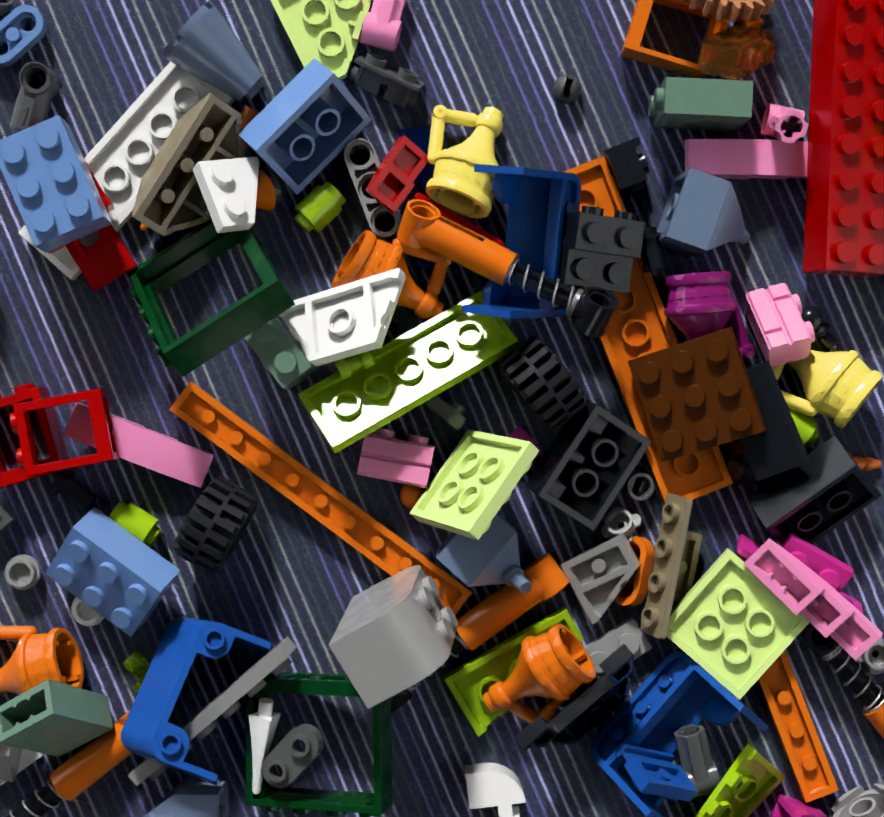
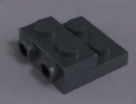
(600, 249)

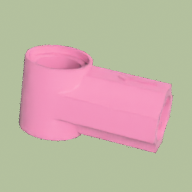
(383, 24)
(783, 123)

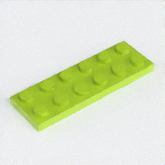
(407, 373)

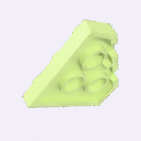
(324, 30)

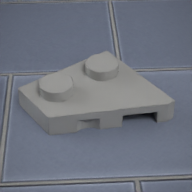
(601, 574)

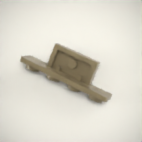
(672, 566)

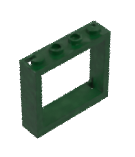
(225, 327)
(332, 801)

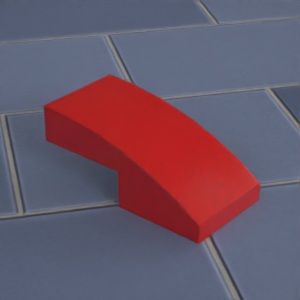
(397, 173)

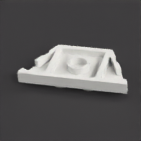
(345, 318)

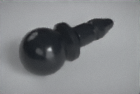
(820, 328)

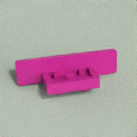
(823, 564)

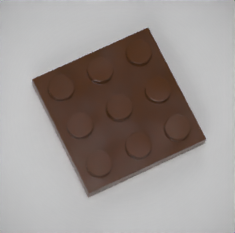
(697, 394)

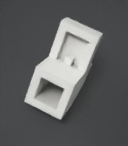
(494, 786)

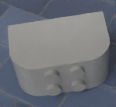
(394, 635)

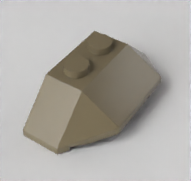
(169, 190)

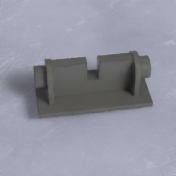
(375, 72)

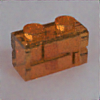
(737, 51)

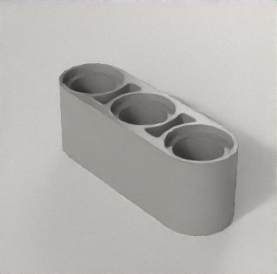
(361, 176)

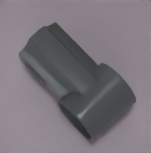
(33, 103)
(696, 758)

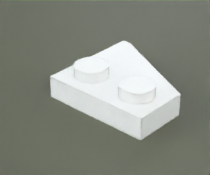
(229, 191)

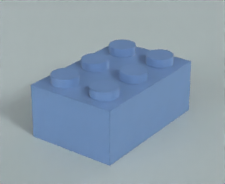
(305, 126)
(52, 184)
(112, 571)

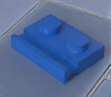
(656, 774)

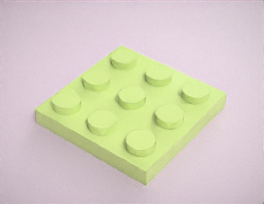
(474, 483)
(733, 624)

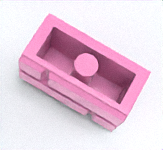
(779, 324)
(396, 458)

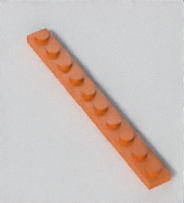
(310, 491)

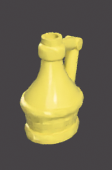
(454, 178)
(832, 383)

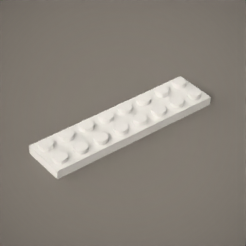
(132, 145)

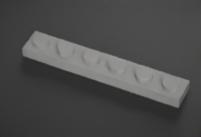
(224, 704)

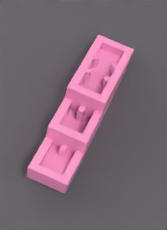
(747, 158)
(145, 447)
(813, 598)

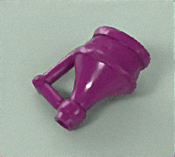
(704, 305)

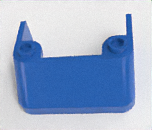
(534, 230)
(670, 698)
(147, 725)

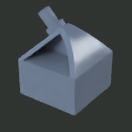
(700, 214)
(488, 560)
(195, 799)

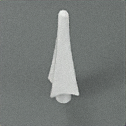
(262, 731)

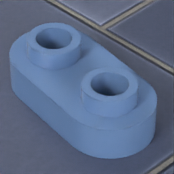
(14, 34)

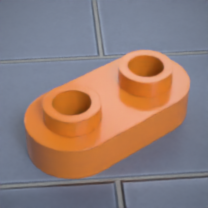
(641, 575)

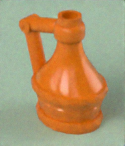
(374, 256)
(40, 658)
(547, 667)

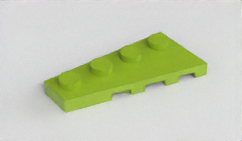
(496, 664)
(743, 786)

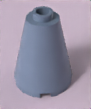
(215, 54)

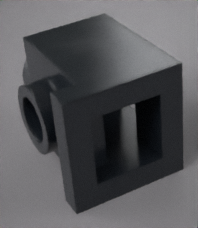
(627, 167)

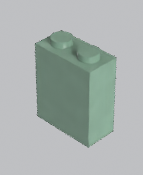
(701, 104)
(281, 353)
(54, 718)

